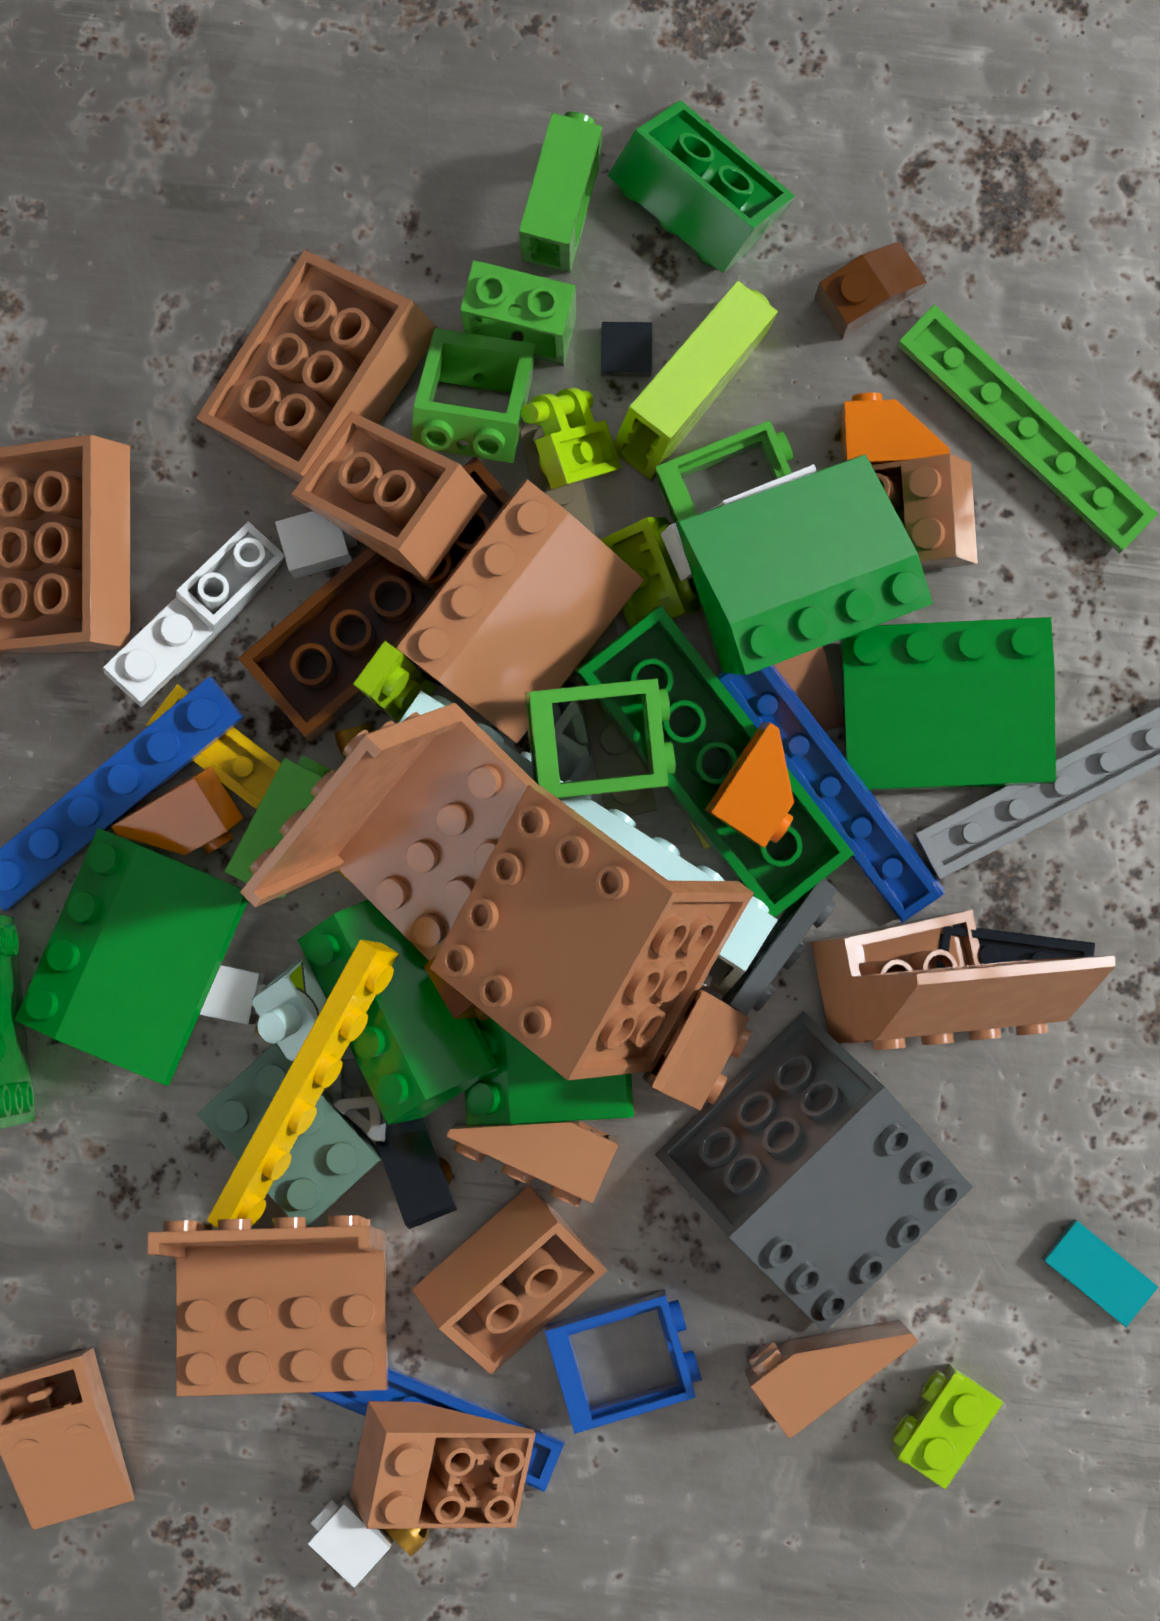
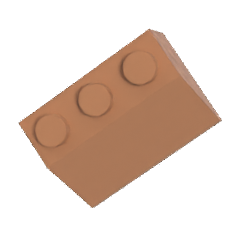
(508, 1280)

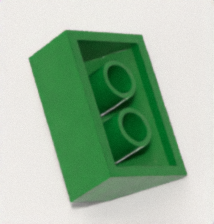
(699, 185)

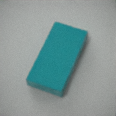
(1100, 1273)

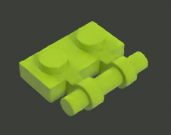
(573, 443)

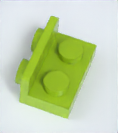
(646, 553)
(944, 1425)

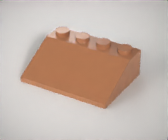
(312, 359)
(65, 546)
(519, 609)
(971, 999)

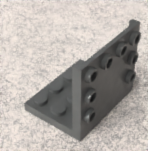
(814, 1171)

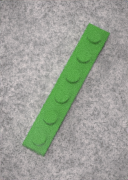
(1027, 429)

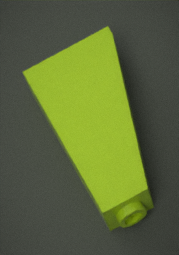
(693, 379)

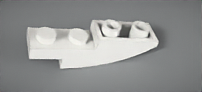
(196, 616)

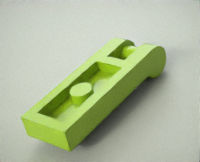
(392, 682)

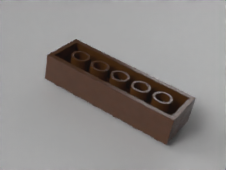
(331, 637)

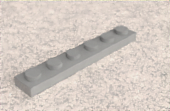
(1024, 808)

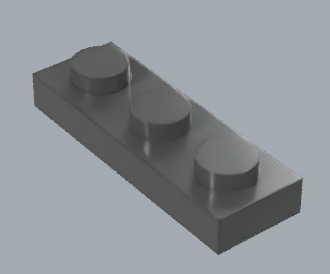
(781, 948)

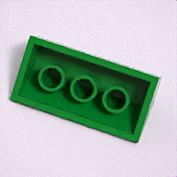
(411, 1043)

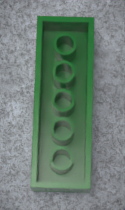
(707, 740)

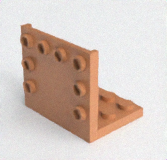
(403, 822)
(584, 942)
(278, 1306)

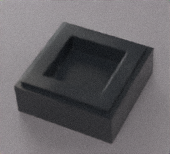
(626, 349)

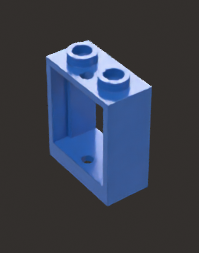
(569, 1374)

